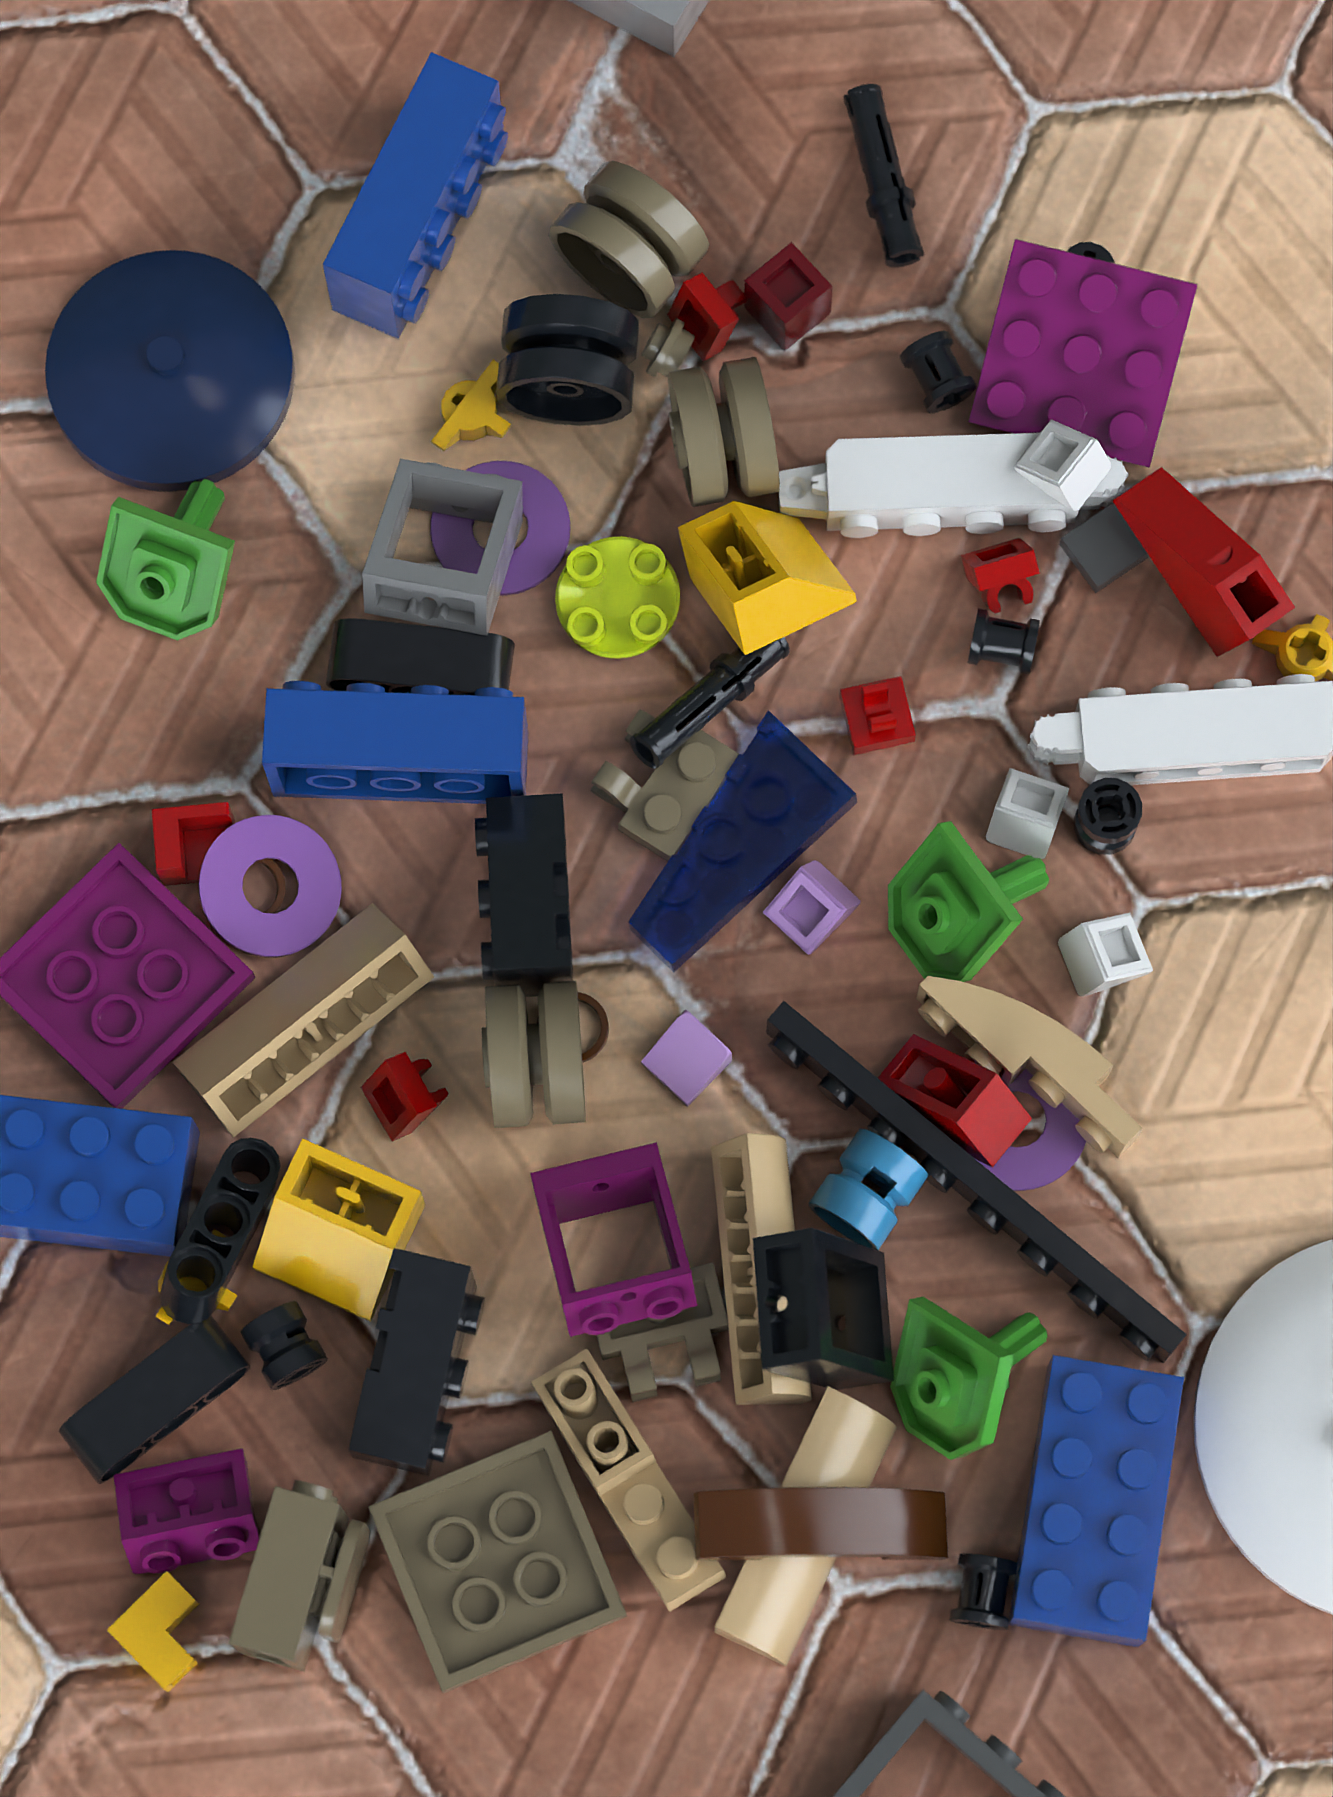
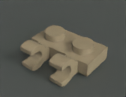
(674, 794)
(690, 1325)

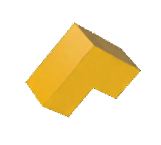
(147, 1628)

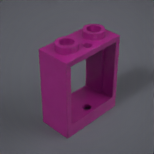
(625, 1181)

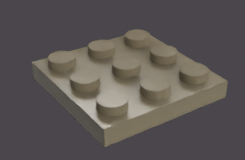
(497, 1561)

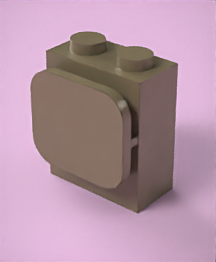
(300, 1576)

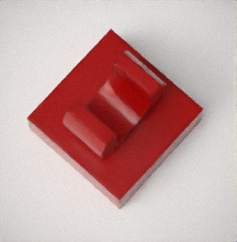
(707, 313)
(1001, 565)
(877, 715)
(400, 1094)

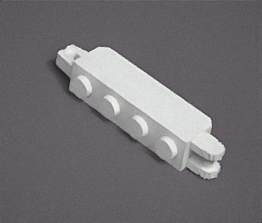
(930, 485)
(1193, 733)

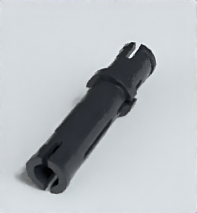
(889, 197)
(729, 679)

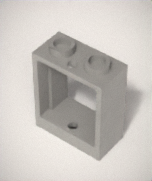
(460, 598)

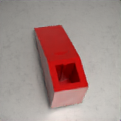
(1203, 562)

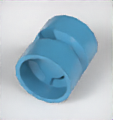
(855, 1208)

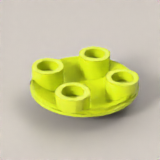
(617, 597)

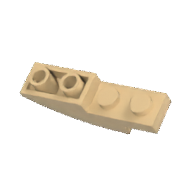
(1016, 1037)
(626, 1478)

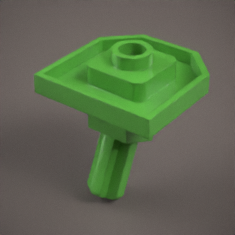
(164, 567)
(953, 910)
(956, 1378)

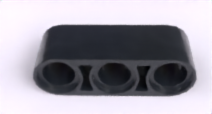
(416, 655)
(210, 1256)
(154, 1399)

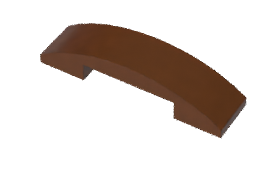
(820, 1523)

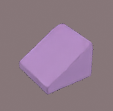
(811, 906)
(687, 1058)

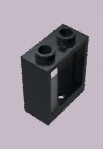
(823, 1283)

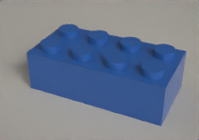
(416, 196)
(394, 743)
(95, 1175)
(1096, 1501)

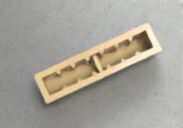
(303, 1019)
(752, 1203)
(779, 1593)

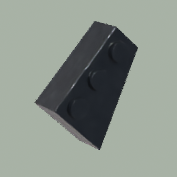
(525, 891)
(416, 1363)

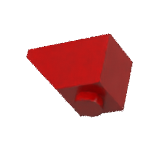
(957, 1098)

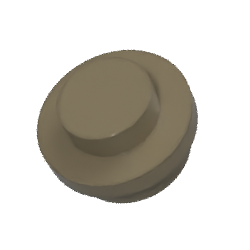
(667, 348)

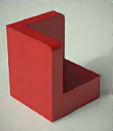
(184, 838)

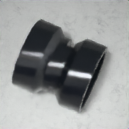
(1103, 828)
(284, 1345)

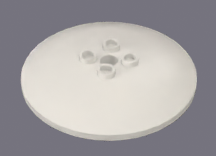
(1270, 1425)

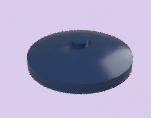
(170, 370)

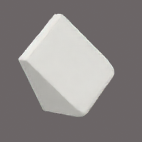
(1064, 464)
(1026, 814)
(1104, 954)

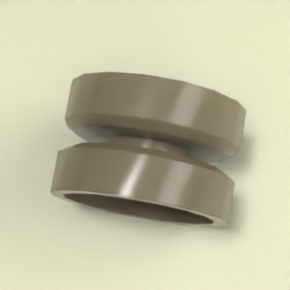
(629, 239)
(732, 430)
(533, 1054)

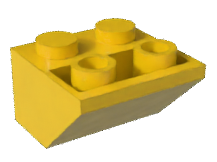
(761, 573)
(337, 1229)

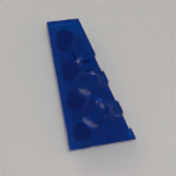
(756, 826)

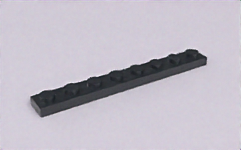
(991, 1200)

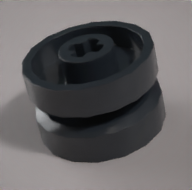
(567, 359)

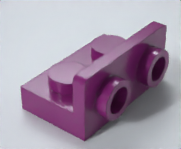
(186, 1512)

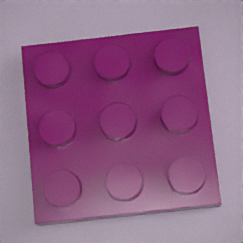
(1083, 349)
(119, 977)

